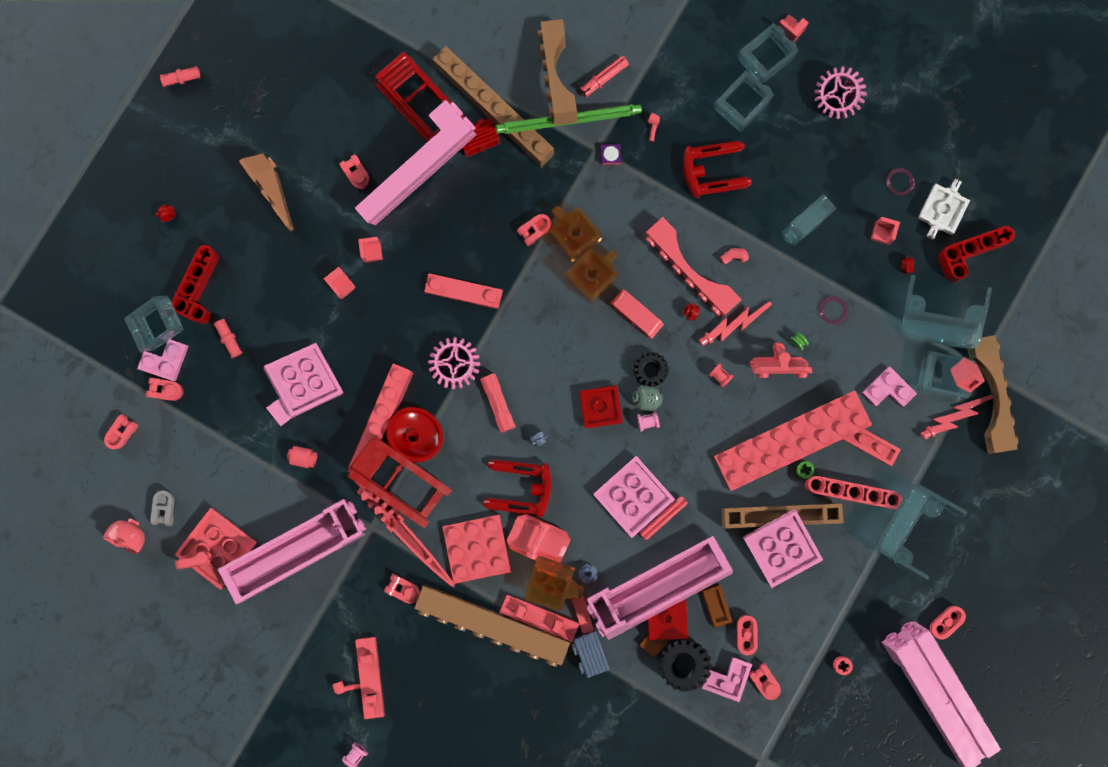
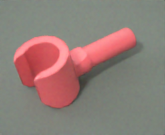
(654, 120)
(339, 687)

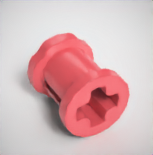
(721, 375)

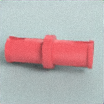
(180, 76)
(227, 338)

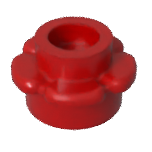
(165, 213)
(908, 265)
(691, 311)

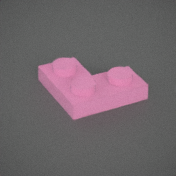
(167, 365)
(889, 384)
(732, 683)

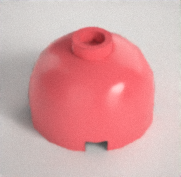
(126, 535)

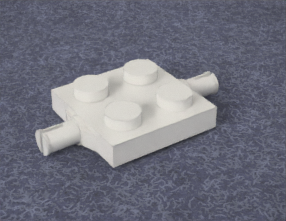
(943, 209)

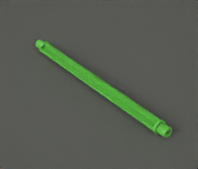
(585, 116)

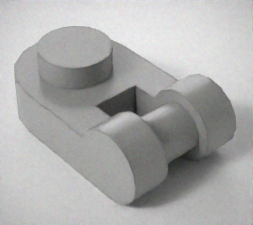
(162, 501)

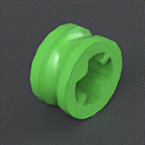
(799, 341)
(806, 464)

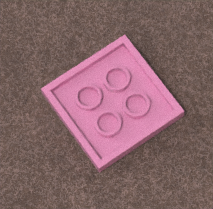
(303, 380)
(634, 496)
(783, 548)

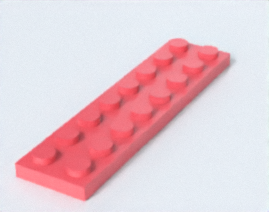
(793, 440)

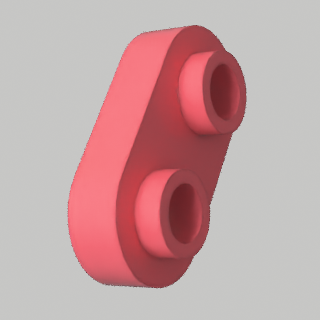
(947, 623)
(747, 634)

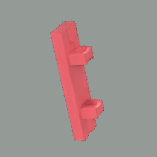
(539, 618)
(370, 677)

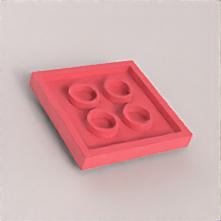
(222, 539)
(476, 549)

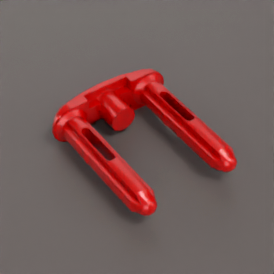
(692, 171)
(543, 490)

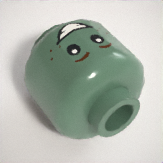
(647, 398)

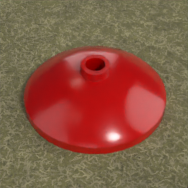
(419, 426)

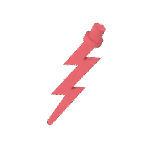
(726, 330)
(944, 421)

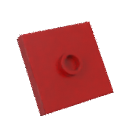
(600, 407)
(669, 623)

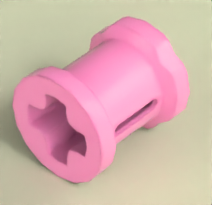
(648, 421)
(355, 755)

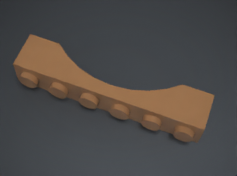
(562, 100)
(1000, 433)
(760, 516)

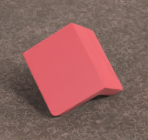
(792, 28)
(885, 230)
(370, 249)
(339, 283)
(967, 375)

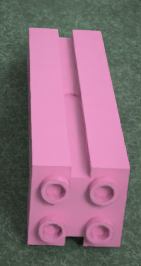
(434, 154)
(292, 551)
(658, 588)
(941, 693)

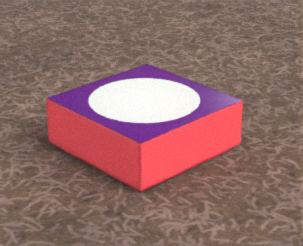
(611, 154)

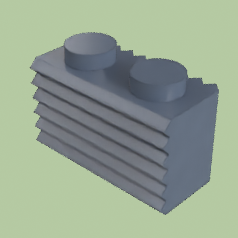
(591, 654)

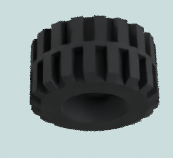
(668, 665)

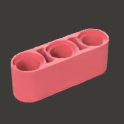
(636, 314)

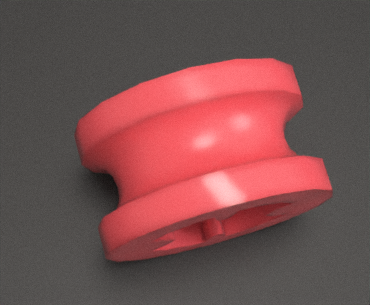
(837, 661)

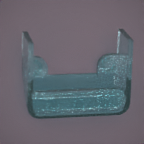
(943, 328)
(915, 502)

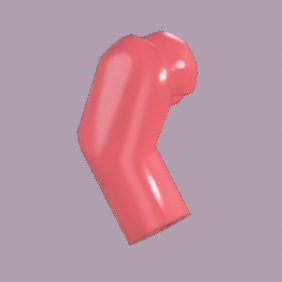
(737, 253)

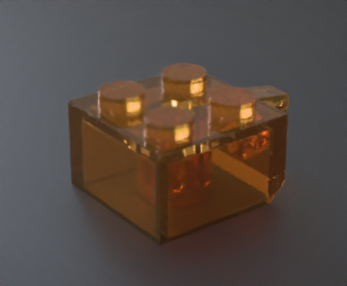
(574, 222)
(592, 263)
(552, 584)

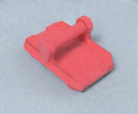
(780, 364)
(537, 538)

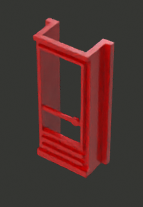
(396, 74)
(370, 460)

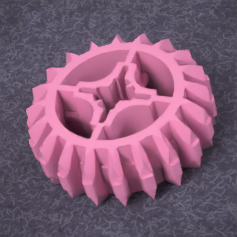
(849, 90)
(462, 363)

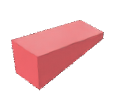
(583, 615)

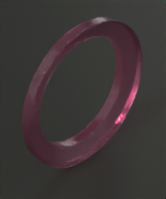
(908, 173)
(842, 303)

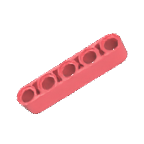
(862, 492)

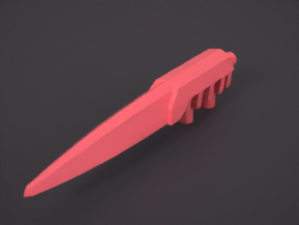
(395, 522)

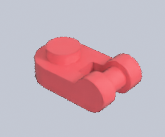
(359, 177)
(540, 224)
(170, 390)
(114, 437)
(201, 558)
(409, 592)
(768, 688)

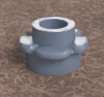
(538, 439)
(587, 579)

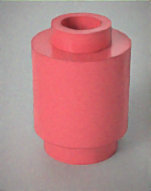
(302, 457)

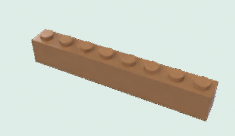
(491, 104)
(492, 624)

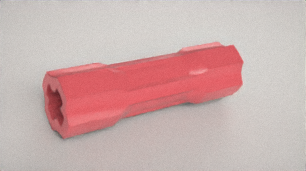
(498, 404)

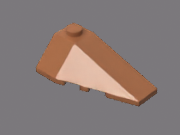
(267, 179)

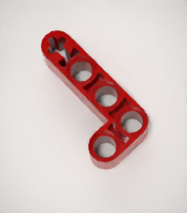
(976, 247)
(199, 284)

